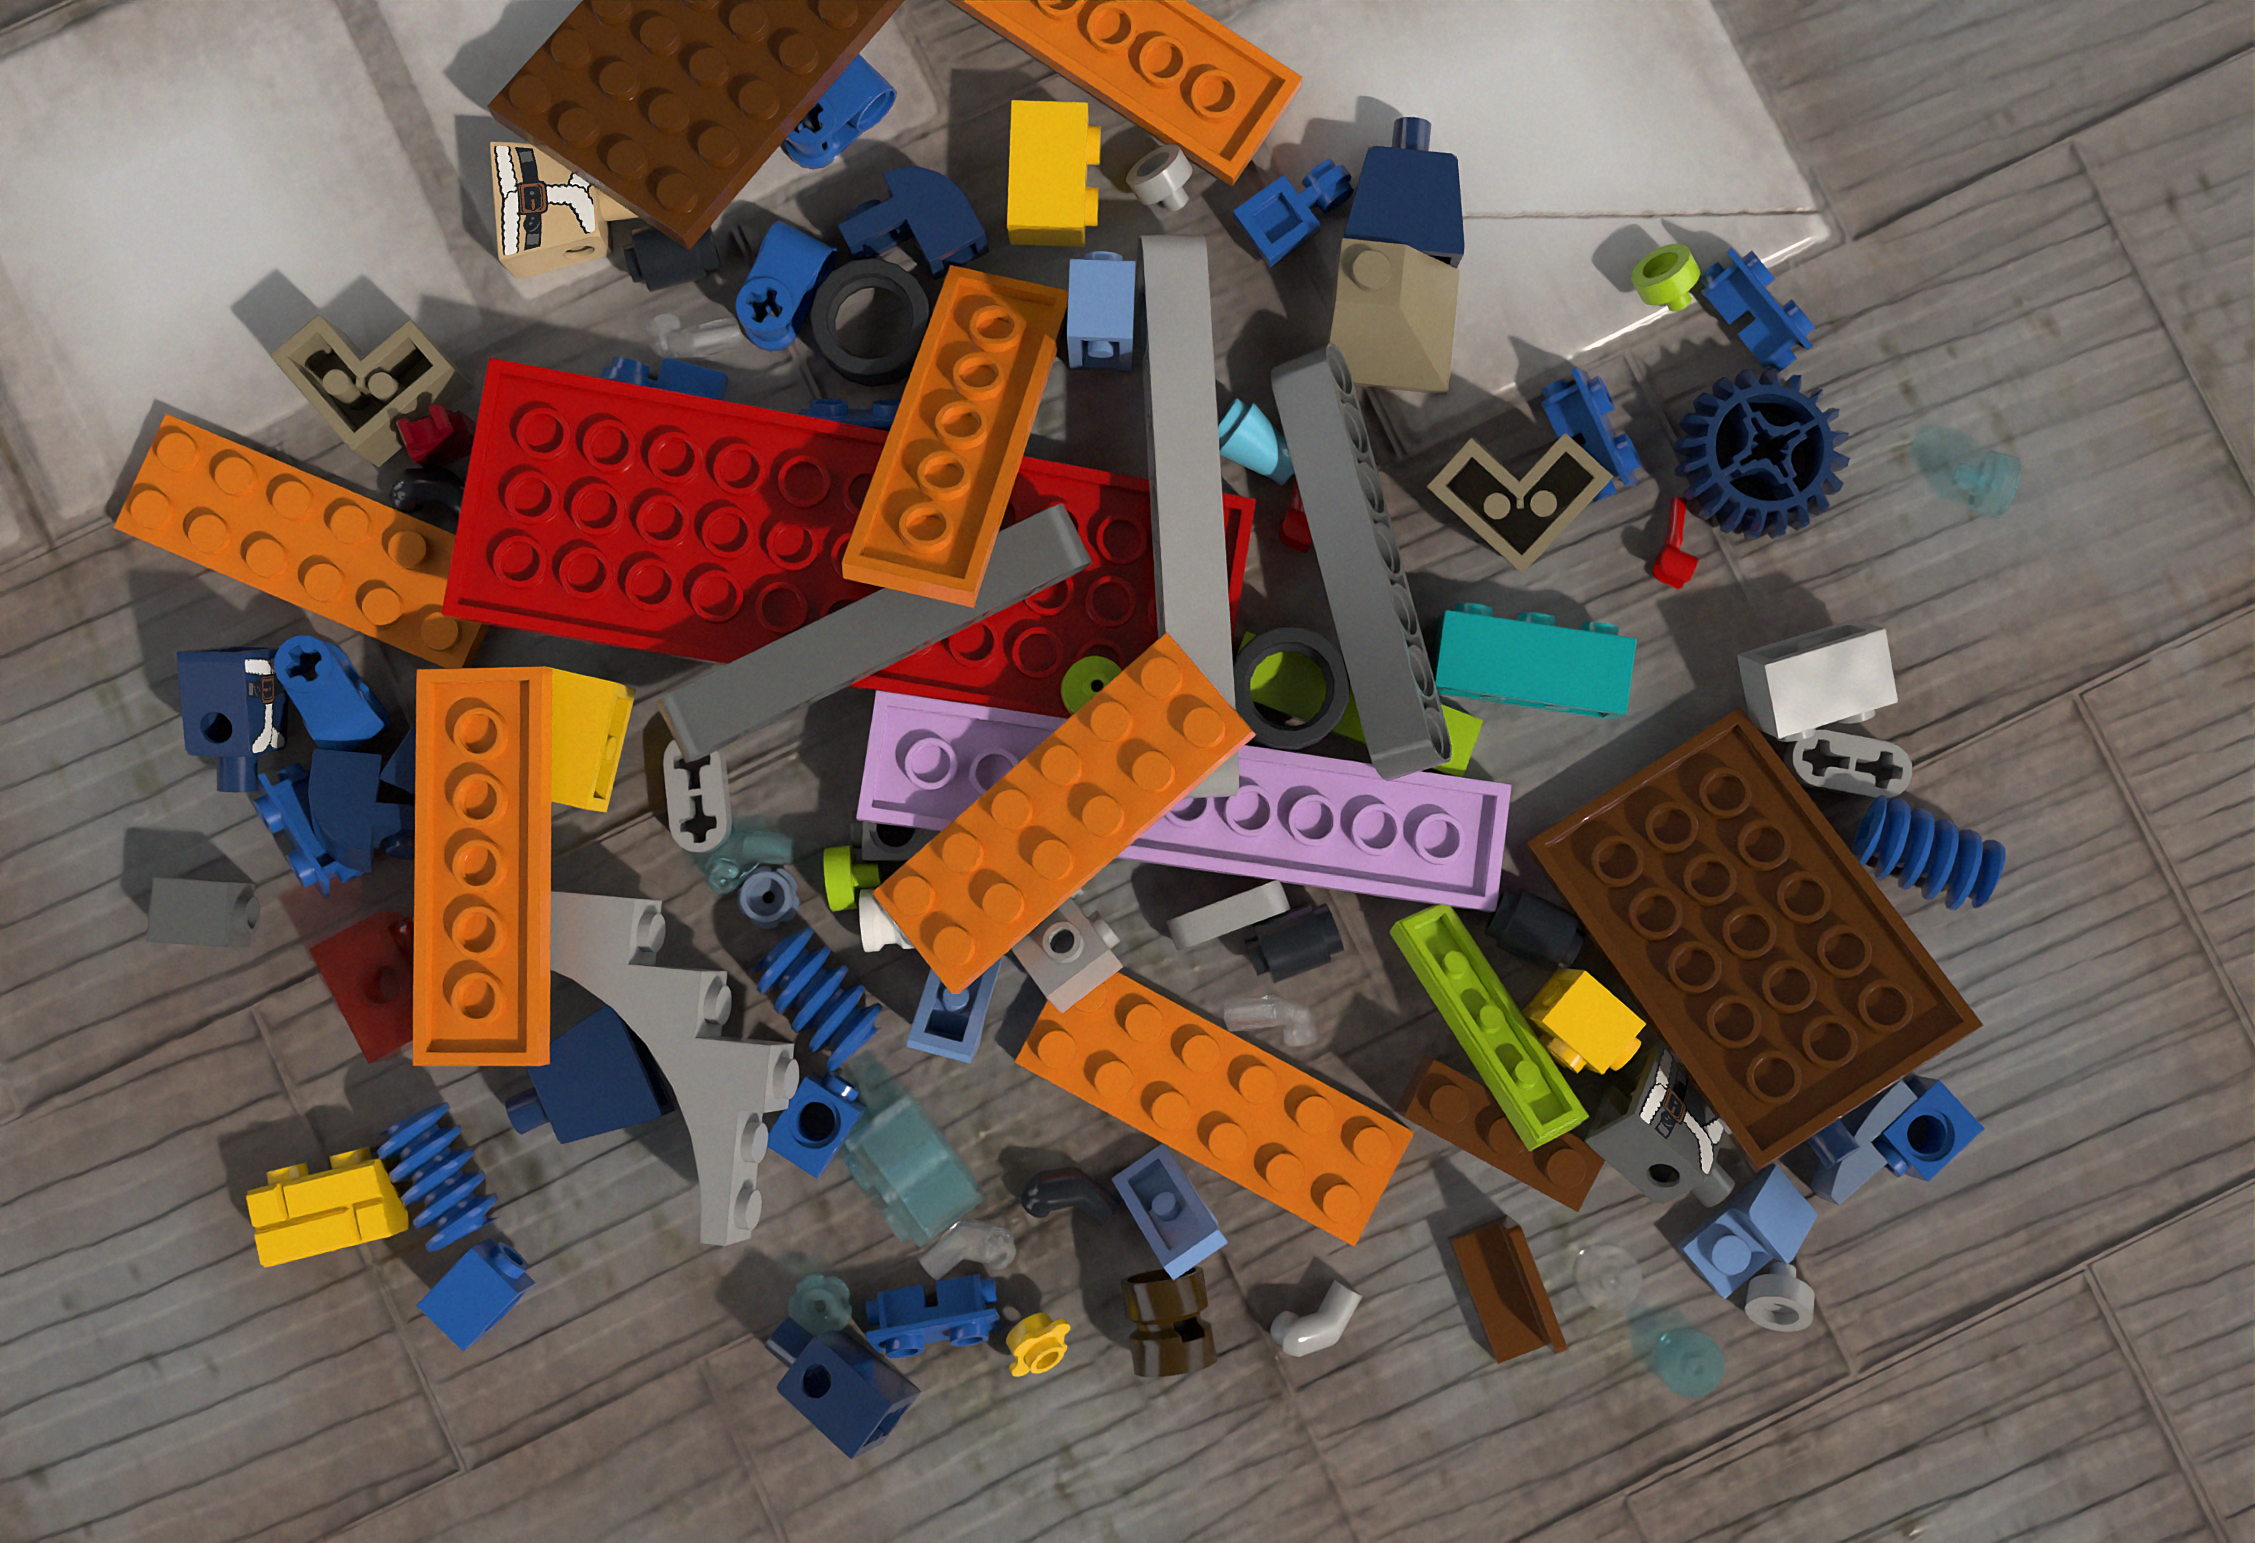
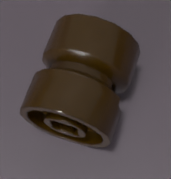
(1169, 1325)

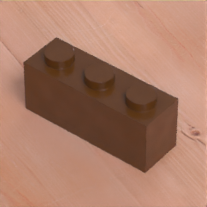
(1475, 1122)

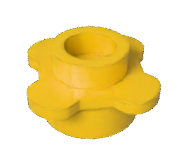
(1037, 1344)

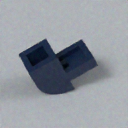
(921, 208)
(349, 814)

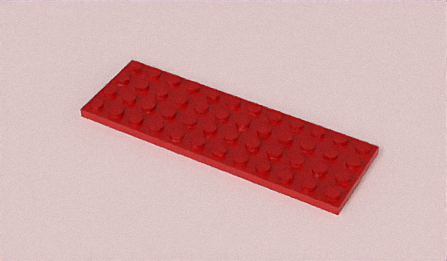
(729, 525)

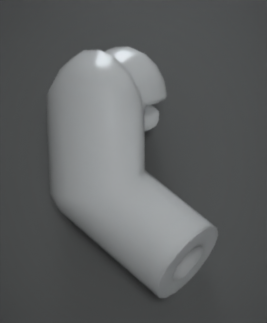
(1318, 1329)

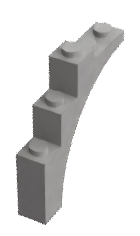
(679, 1015)

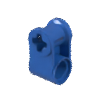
(843, 113)
(784, 277)
(337, 703)

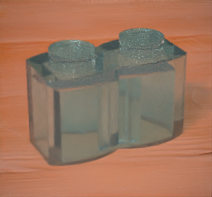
(913, 1171)

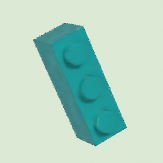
(1532, 662)

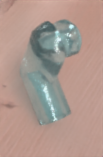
(743, 853)

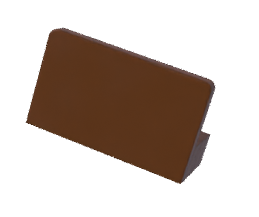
(1506, 1289)

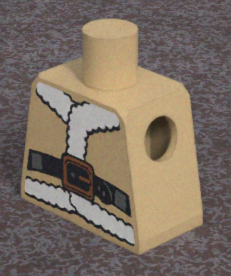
(547, 212)

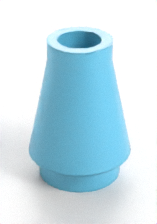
(1254, 442)

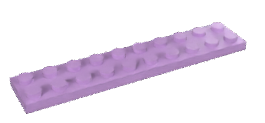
(1289, 823)

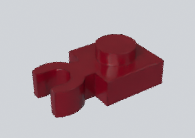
(438, 437)

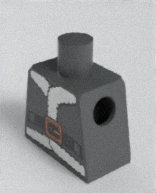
(1660, 1131)

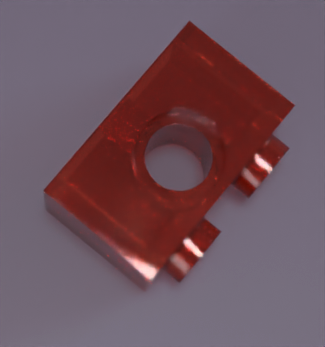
(353, 970)

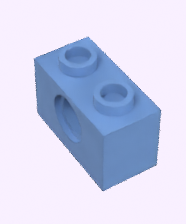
(1101, 312)

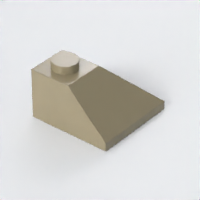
(1393, 316)

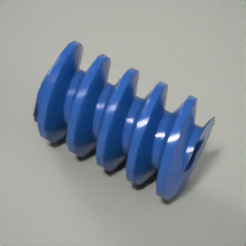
(1929, 851)
(817, 997)
(437, 1176)

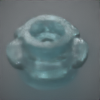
(832, 1292)

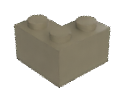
(370, 393)
(1518, 514)

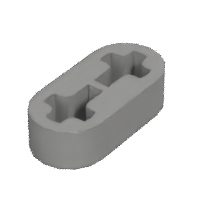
(1850, 750)
(682, 795)
(1228, 915)

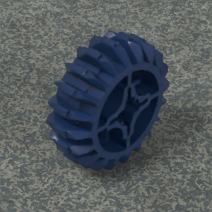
(1752, 431)

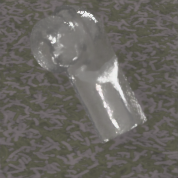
(693, 341)
(1272, 1011)
(971, 1241)

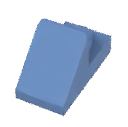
(952, 1022)
(1169, 1211)
(1748, 1231)

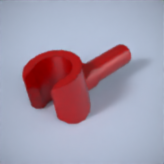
(1295, 527)
(1672, 564)

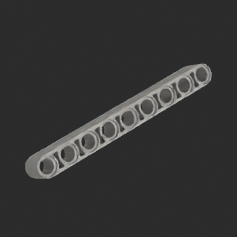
(1186, 465)

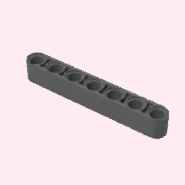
(1360, 564)
(863, 640)

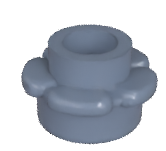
(751, 899)

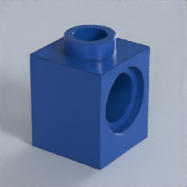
(1948, 1132)
(792, 1138)
(477, 1292)

